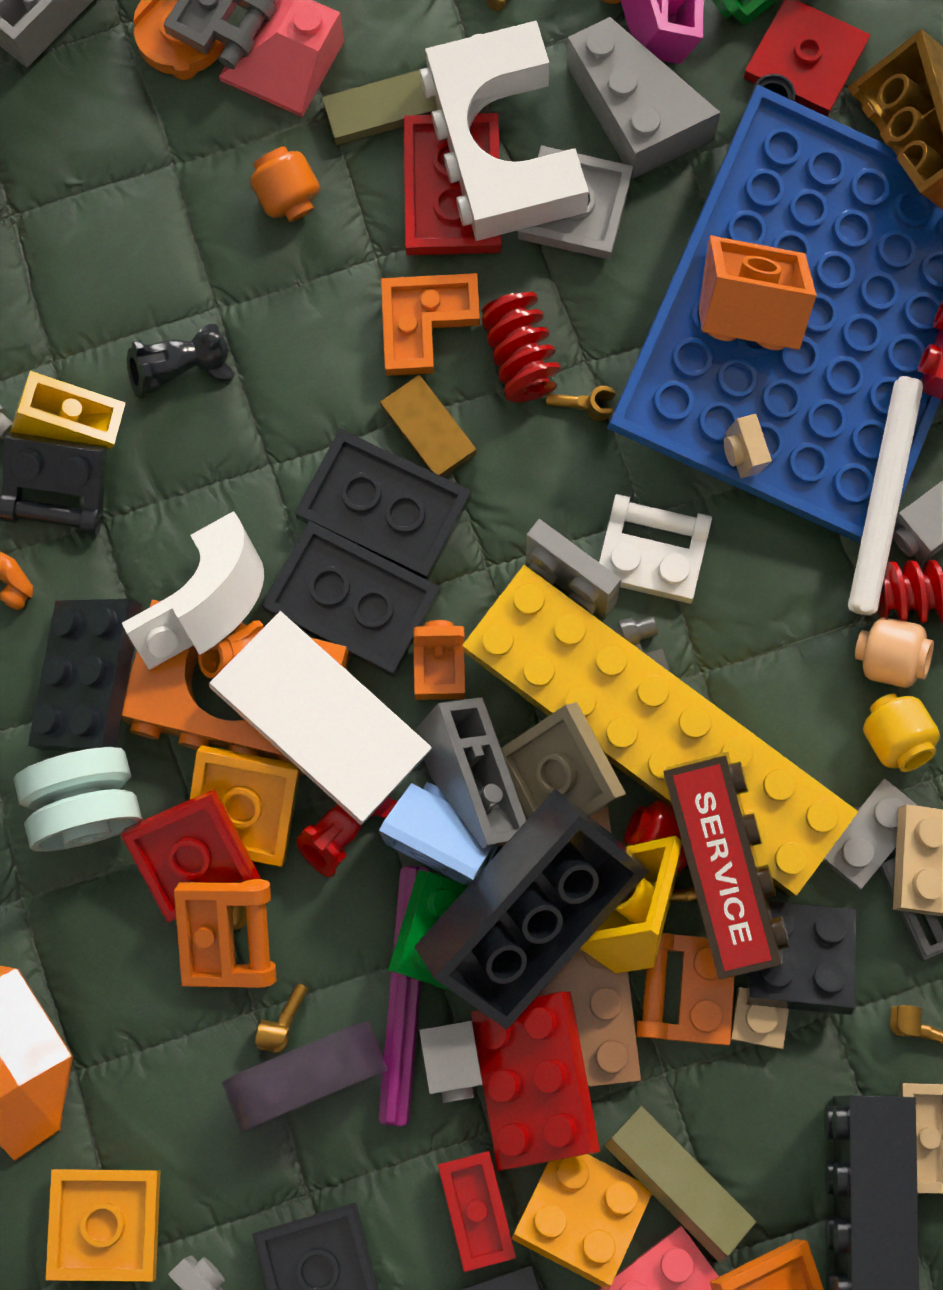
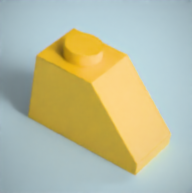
(66, 412)

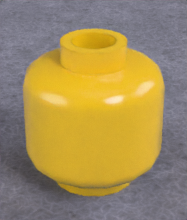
(901, 732)

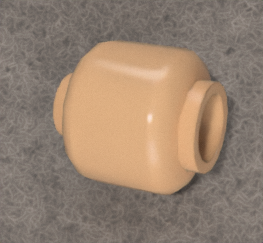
(895, 652)

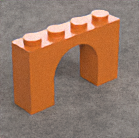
(165, 703)

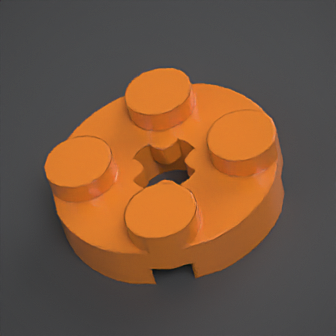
(163, 50)

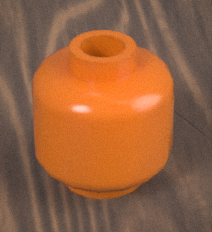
(284, 184)

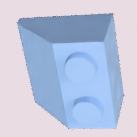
(433, 833)

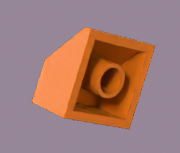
(755, 294)

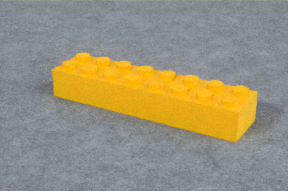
(651, 719)

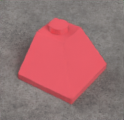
(290, 55)

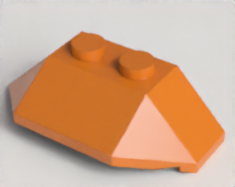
(32, 1068)

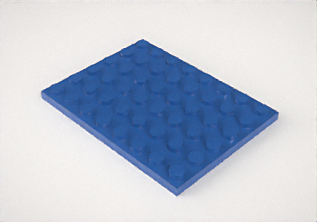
(877, 281)

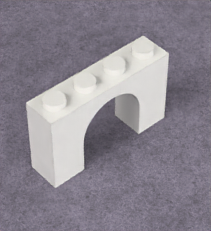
(497, 192)

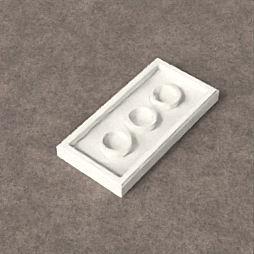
(320, 717)

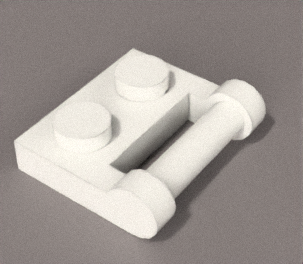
(650, 564)

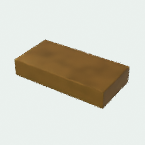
(428, 427)

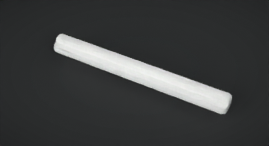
(885, 496)

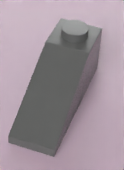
(472, 770)

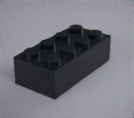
(530, 910)
(873, 1193)

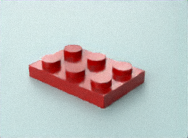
(430, 198)
(536, 1084)

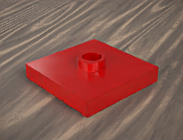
(809, 51)
(188, 845)

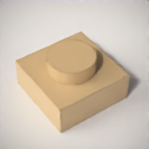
(746, 446)
(758, 1024)

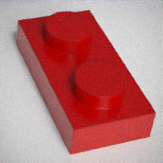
(477, 1211)

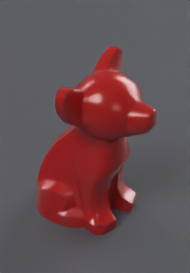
(326, 842)

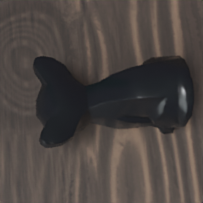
(161, 362)

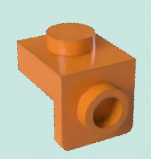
(439, 661)

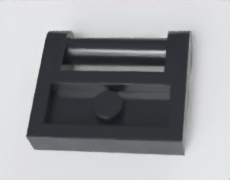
(57, 468)

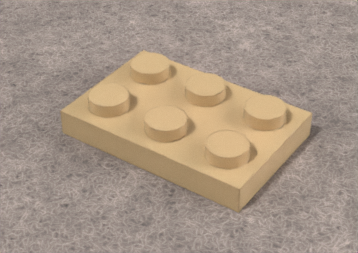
(919, 861)

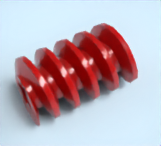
(518, 346)
(912, 590)

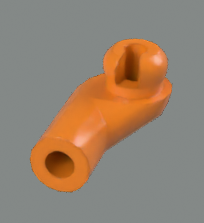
(17, 587)

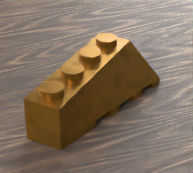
(907, 106)

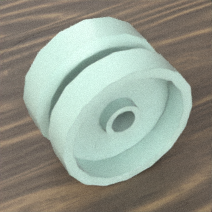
(77, 798)

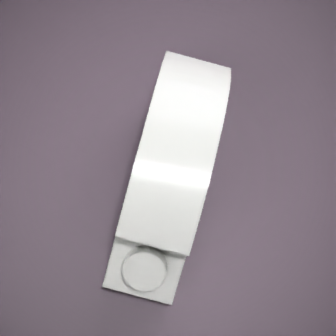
(209, 603)

